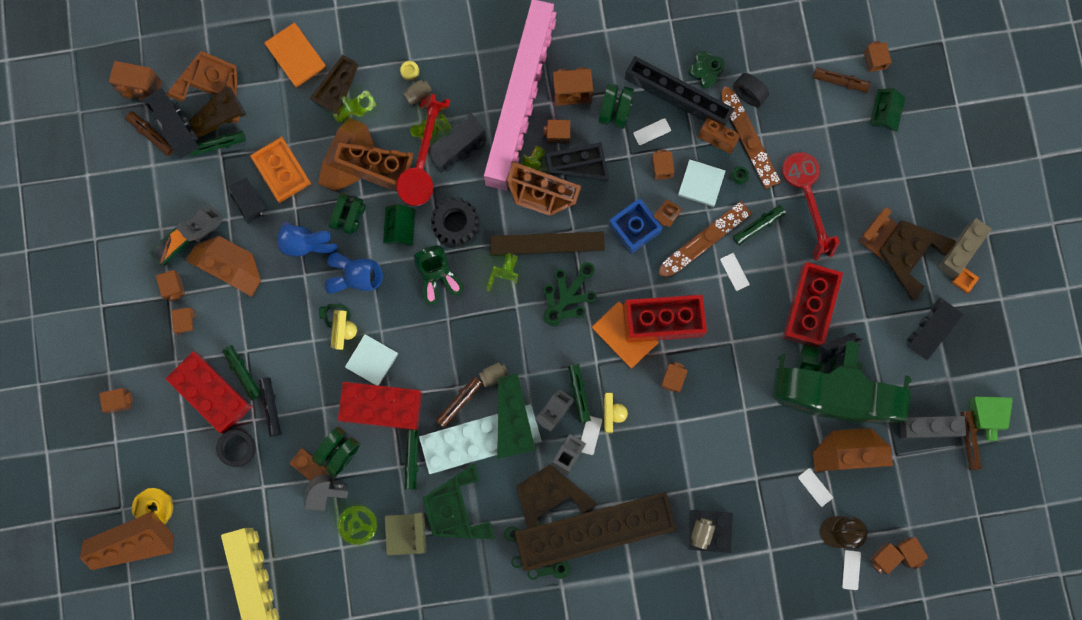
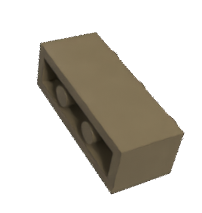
(964, 248)

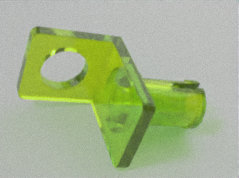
(354, 106)
(418, 130)
(534, 159)
(504, 272)

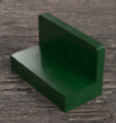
(887, 108)
(399, 224)

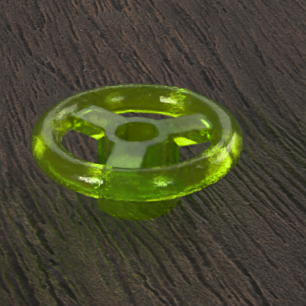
(347, 535)

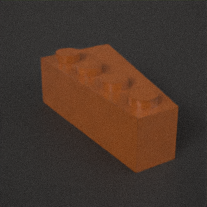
(370, 164)
(128, 542)

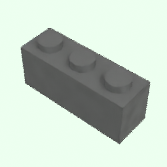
(933, 427)

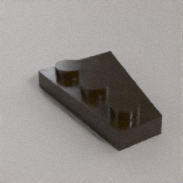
(335, 85)
(217, 111)

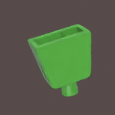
(991, 414)

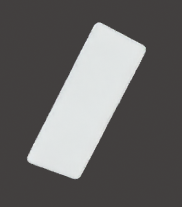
(652, 131)
(734, 271)
(591, 434)
(815, 487)
(851, 570)

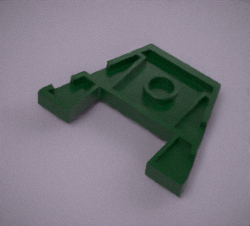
(448, 512)

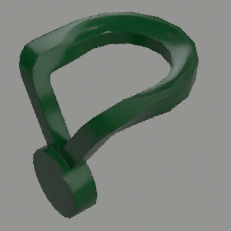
(323, 313)

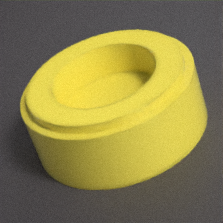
(409, 70)

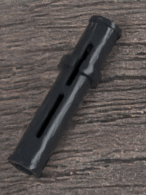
(268, 398)

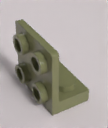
(405, 534)

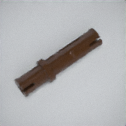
(842, 80)
(135, 120)
(443, 419)
(974, 464)

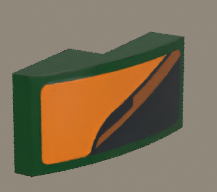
(168, 247)

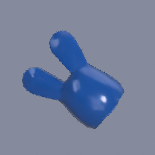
(299, 241)
(355, 274)

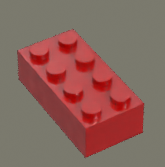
(812, 305)
(664, 318)
(209, 392)
(380, 406)

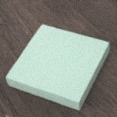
(701, 183)
(371, 360)

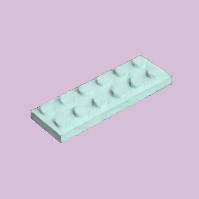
(467, 442)

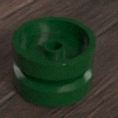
(616, 106)
(336, 451)

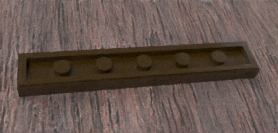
(547, 243)

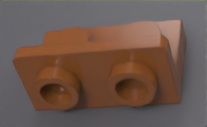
(719, 135)

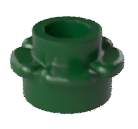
(740, 170)

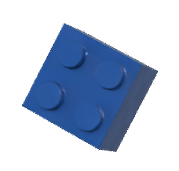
(635, 226)

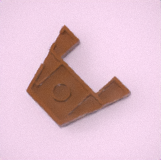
(206, 74)

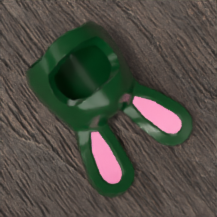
(433, 266)

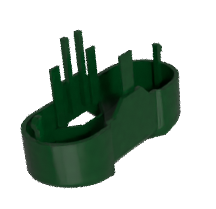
(842, 392)

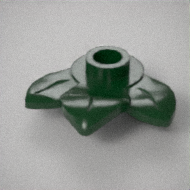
(704, 70)

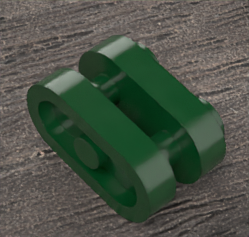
(356, 208)

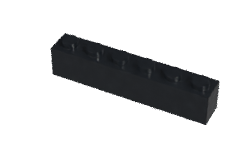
(677, 92)

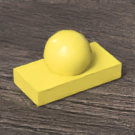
(341, 329)
(616, 413)

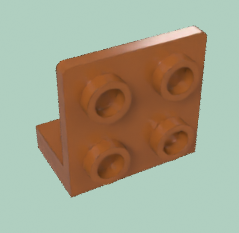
(878, 232)

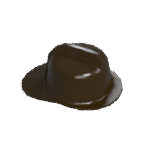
(843, 532)

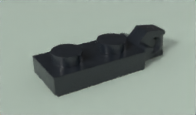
(836, 348)

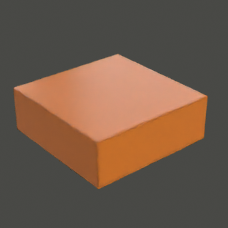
(965, 280)

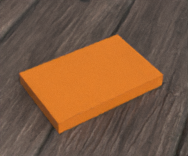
(295, 55)
(280, 169)
(612, 331)

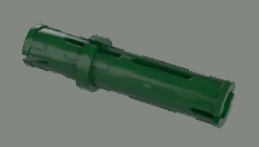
(220, 142)
(764, 221)
(242, 373)
(579, 393)
(411, 460)

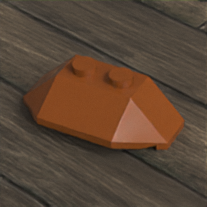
(352, 133)
(540, 190)
(227, 263)
(852, 451)

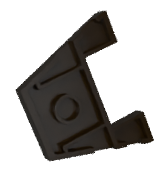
(906, 247)
(547, 490)

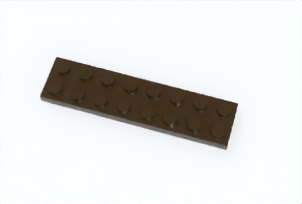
(594, 531)

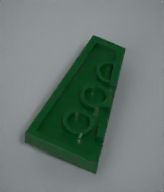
(513, 422)

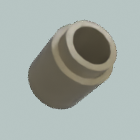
(417, 92)
(492, 373)
(702, 533)

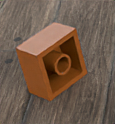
(134, 80)
(572, 86)

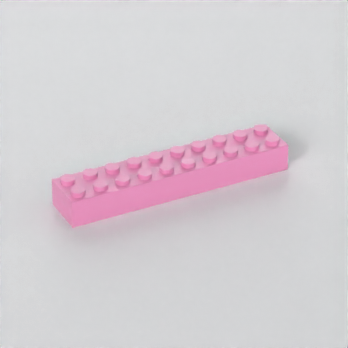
(519, 95)

